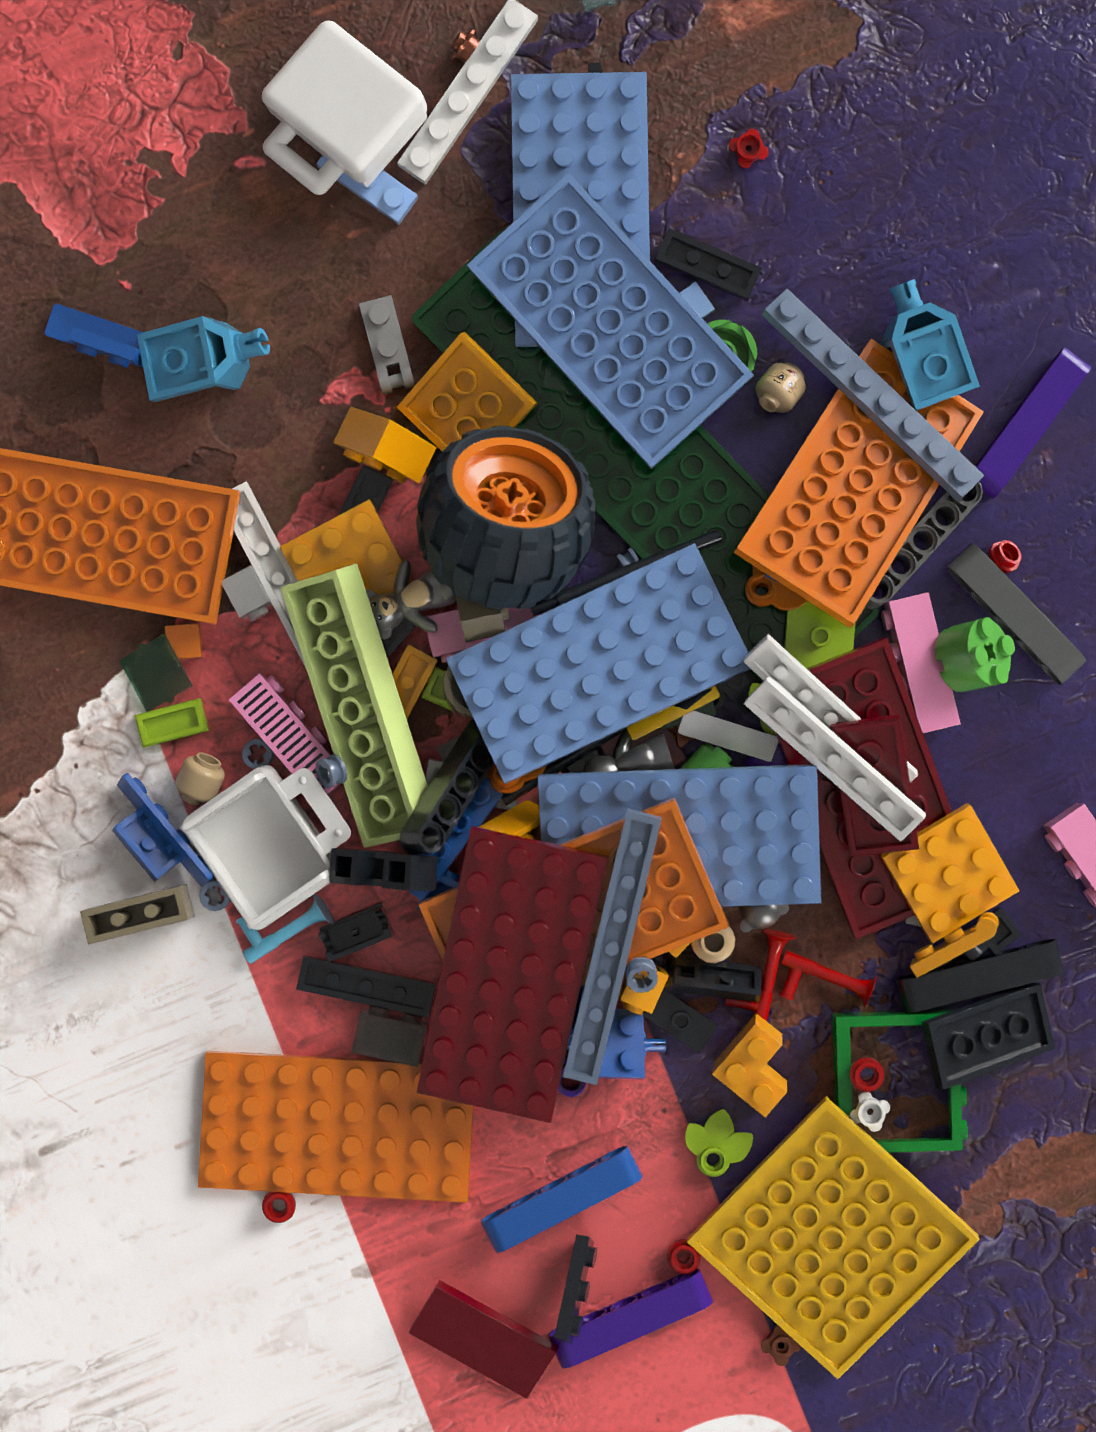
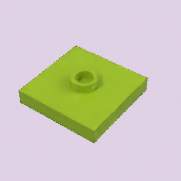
(815, 635)

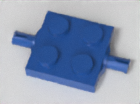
(627, 1047)

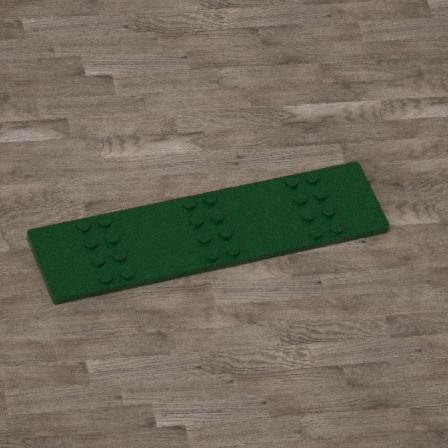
(650, 509)

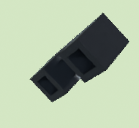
(383, 869)

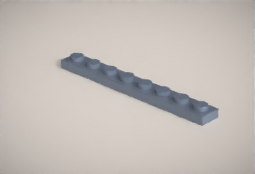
(872, 395)
(612, 946)

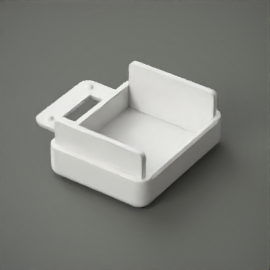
(342, 106)
(265, 842)

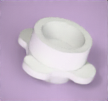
(872, 1121)

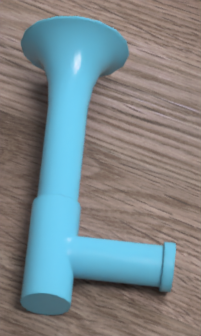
(262, 946)

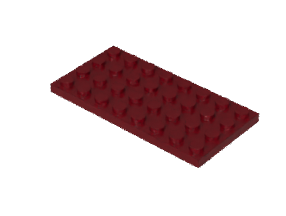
(871, 687)
(511, 974)

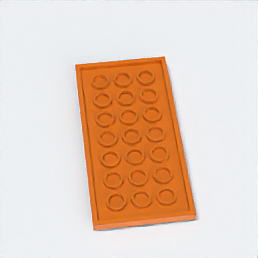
(848, 500)
(114, 536)
(676, 899)
(330, 1129)

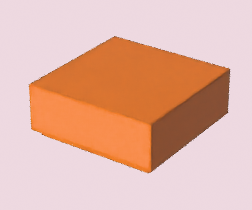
(185, 640)

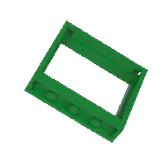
(843, 1086)

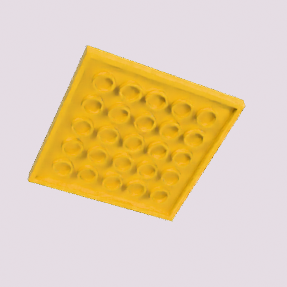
(832, 1238)

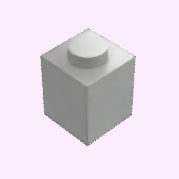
(247, 594)

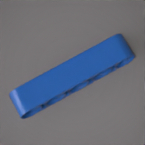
(561, 1199)

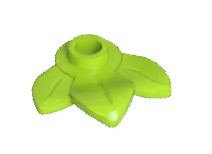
(717, 1138)

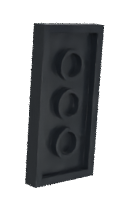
(988, 1035)

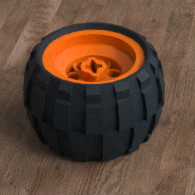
(505, 517)

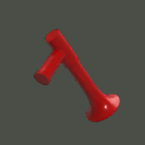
(776, 943)
(801, 965)

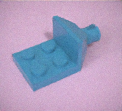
(927, 349)
(197, 356)

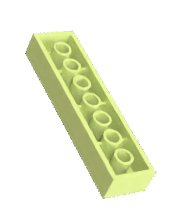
(357, 700)

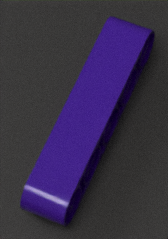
(1030, 420)
(635, 1317)

